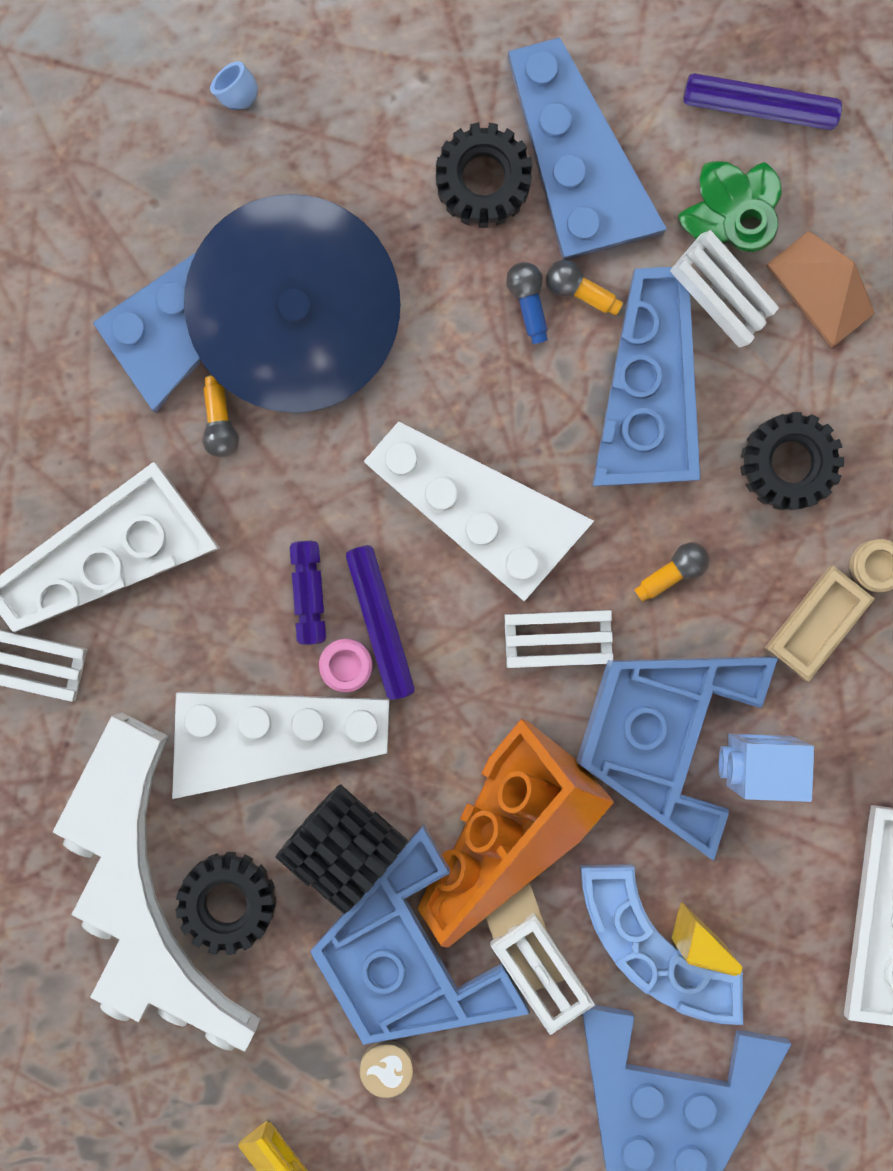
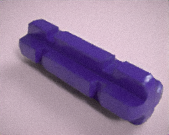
(307, 592)

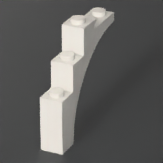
(120, 900)

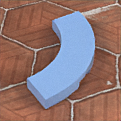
(648, 957)

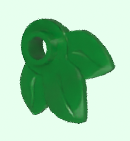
(730, 199)

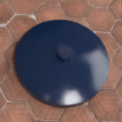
(292, 303)

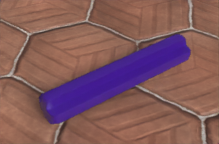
(762, 101)
(380, 622)

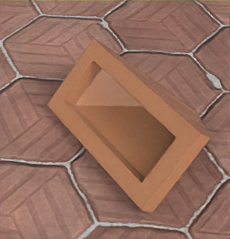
(823, 286)

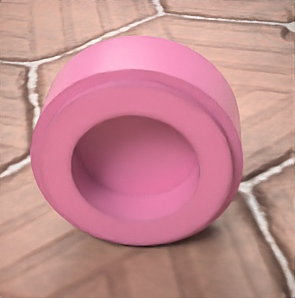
(345, 665)

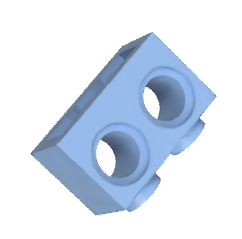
(768, 767)

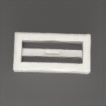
(730, 282)
(603, 637)
(72, 674)
(517, 935)

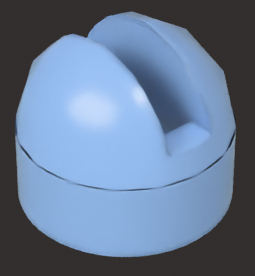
(235, 86)

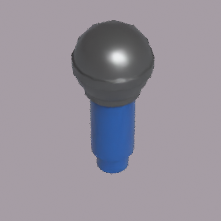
(524, 283)

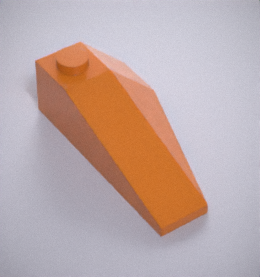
(522, 822)

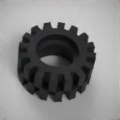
(492, 144)
(823, 454)
(324, 835)
(360, 864)
(203, 925)

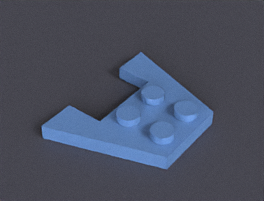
(649, 728)
(389, 968)
(668, 1117)

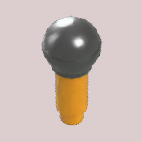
(567, 280)
(219, 436)
(688, 562)

